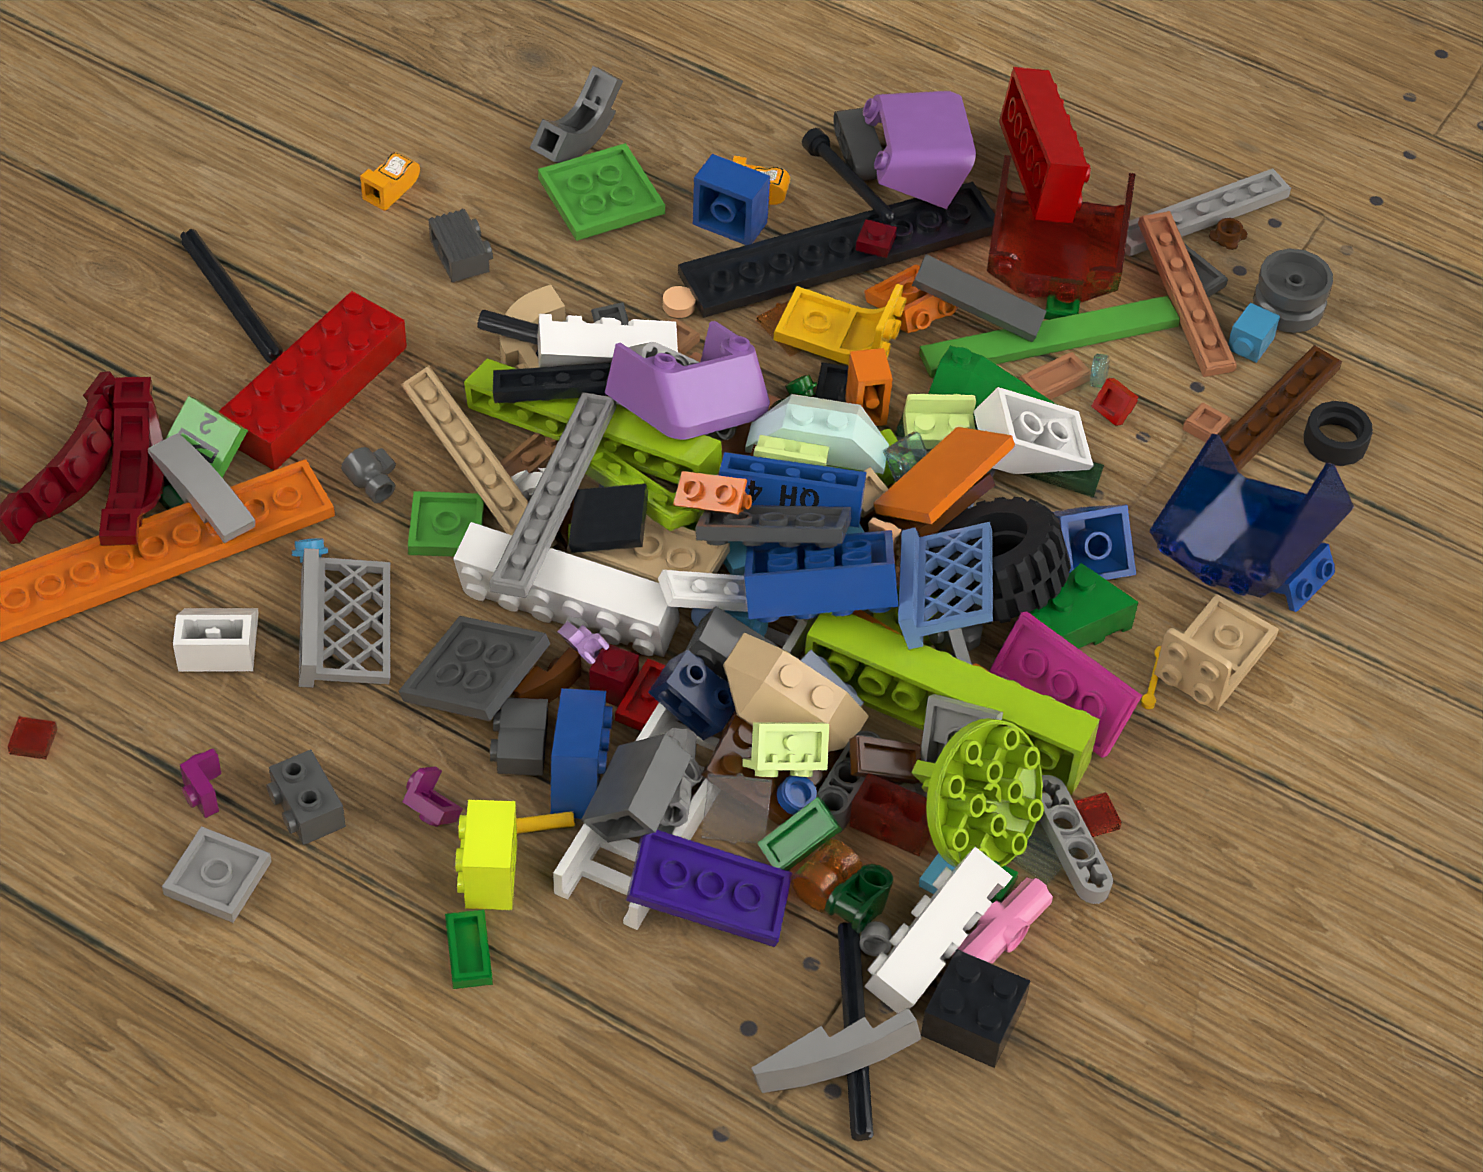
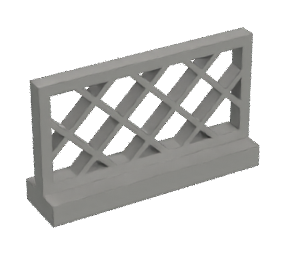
(313, 624)

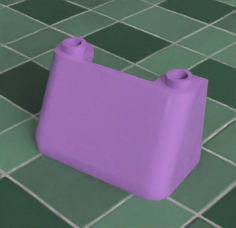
(926, 143)

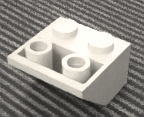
(215, 639)

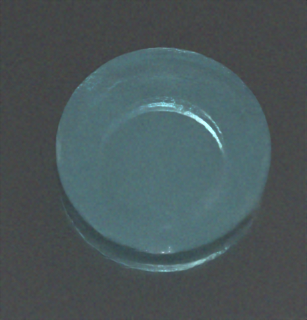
(1099, 370)

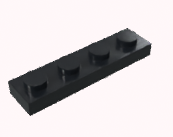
(549, 382)

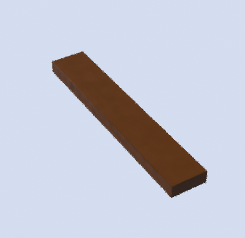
(1279, 405)

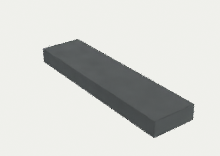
(979, 298)

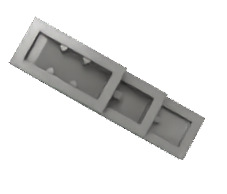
(202, 487)
(823, 1057)

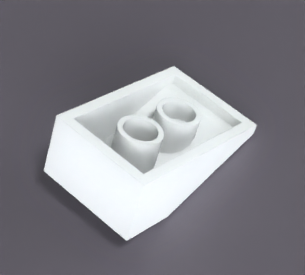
(1043, 433)

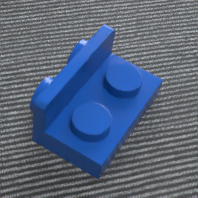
(1308, 577)

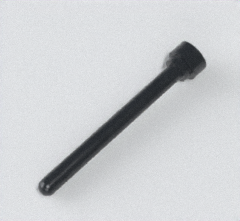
(818, 145)

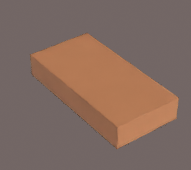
(1058, 376)

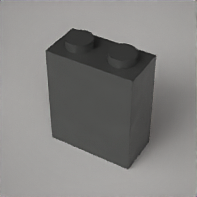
(636, 788)

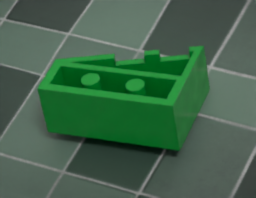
(1088, 609)

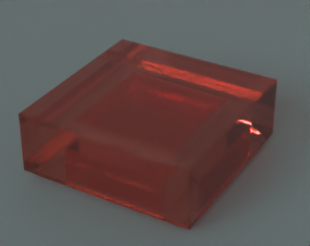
(32, 738)
(1098, 814)

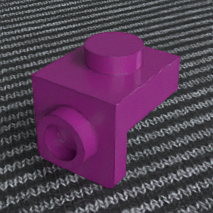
(196, 776)
(431, 805)

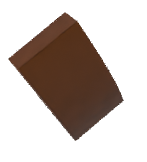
(547, 684)

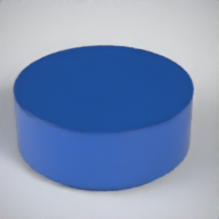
(795, 793)

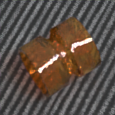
(821, 875)

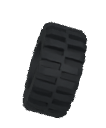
(1026, 555)

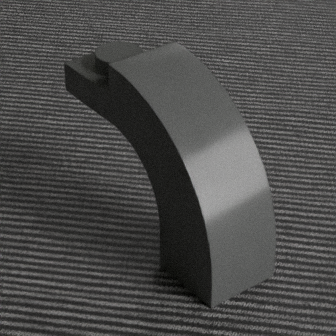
(583, 123)

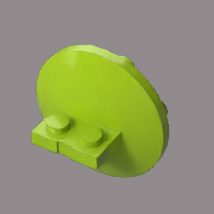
(983, 792)

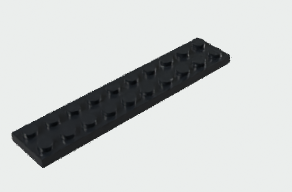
(830, 253)

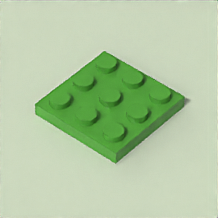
(601, 191)

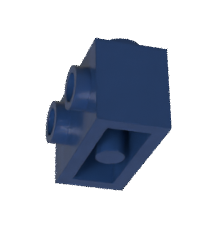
(694, 694)

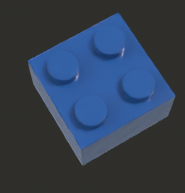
(731, 199)

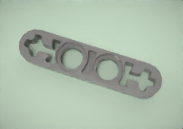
(1075, 837)

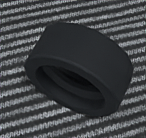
(1346, 416)

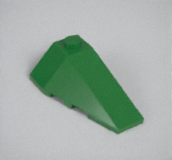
(975, 375)

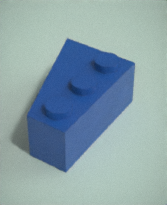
(579, 749)

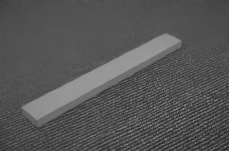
(552, 496)

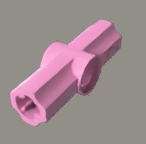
(1007, 922)

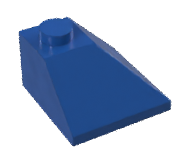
(1099, 539)

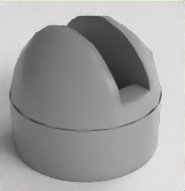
(875, 938)

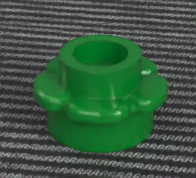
(801, 386)

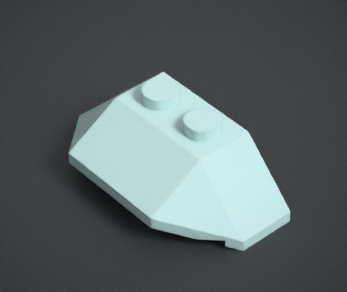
(841, 426)

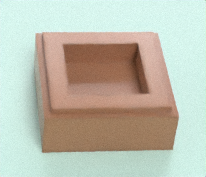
(1206, 421)

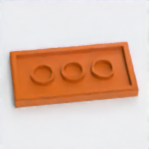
(944, 475)

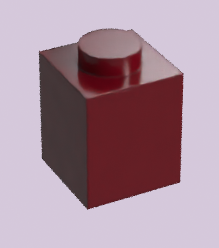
(613, 673)

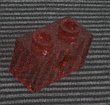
(891, 814)

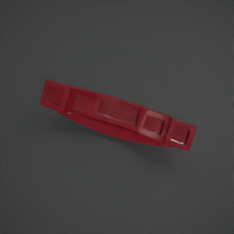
(71, 471)
(135, 476)

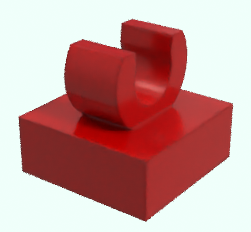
(1115, 401)

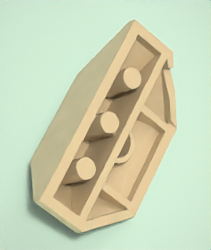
(778, 687)

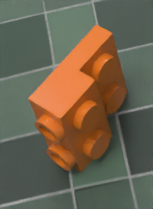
(920, 306)

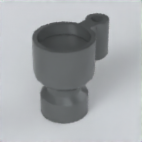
(369, 471)

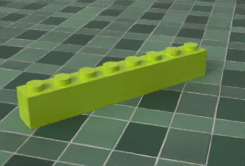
(625, 435)

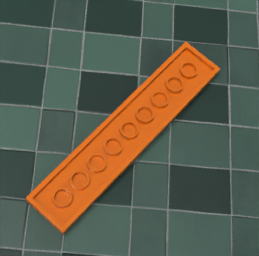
(166, 547)

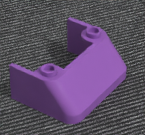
(693, 398)

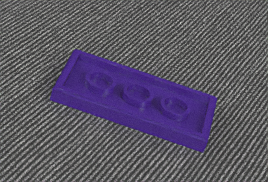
(710, 887)

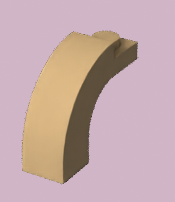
(527, 308)

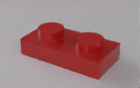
(638, 703)

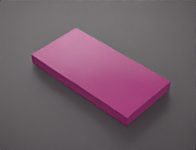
(1056, 668)

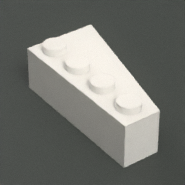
(594, 343)
(937, 930)

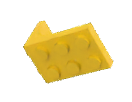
(836, 327)

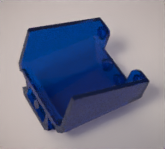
(1244, 529)

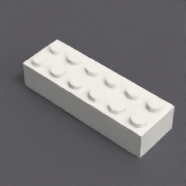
(575, 591)

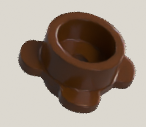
(1228, 233)

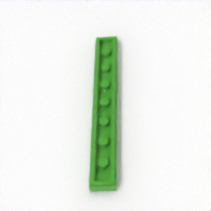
(1062, 333)

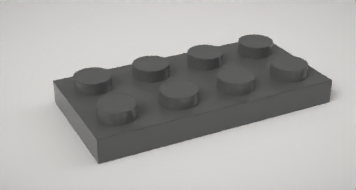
(779, 524)

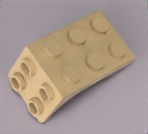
(1214, 651)

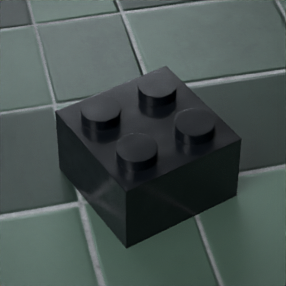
(975, 1008)

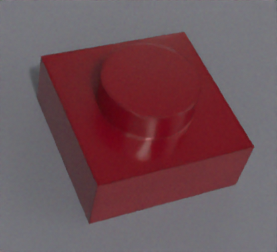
(876, 238)

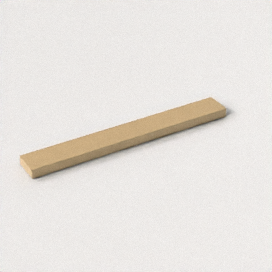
(467, 449)

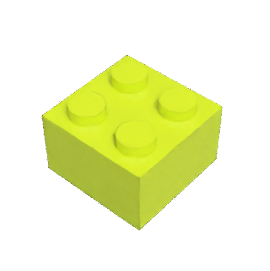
(487, 854)

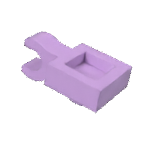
(583, 641)

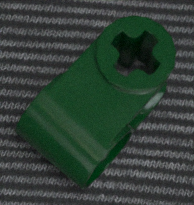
(861, 896)

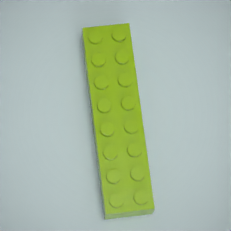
(902, 679)

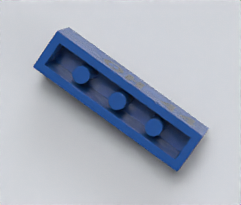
(797, 483)

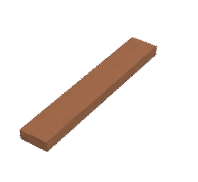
(1187, 294)

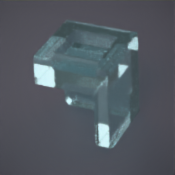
(905, 454)

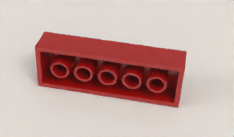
(1043, 145)
(315, 378)

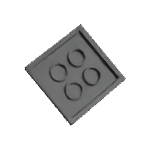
(474, 668)

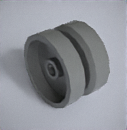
(1295, 288)

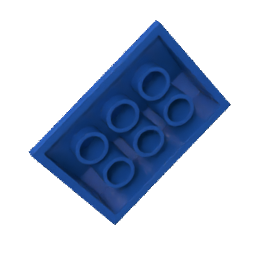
(821, 580)

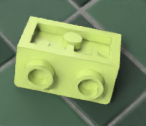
(937, 415)
(791, 450)
(788, 746)

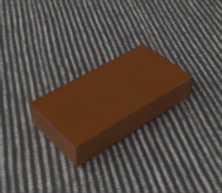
(884, 758)

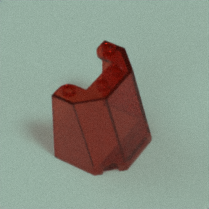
(1058, 257)

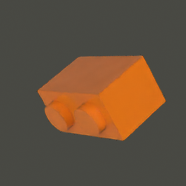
(870, 383)

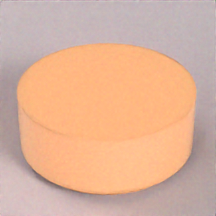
(679, 302)

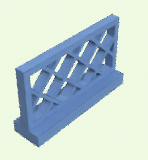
(919, 584)

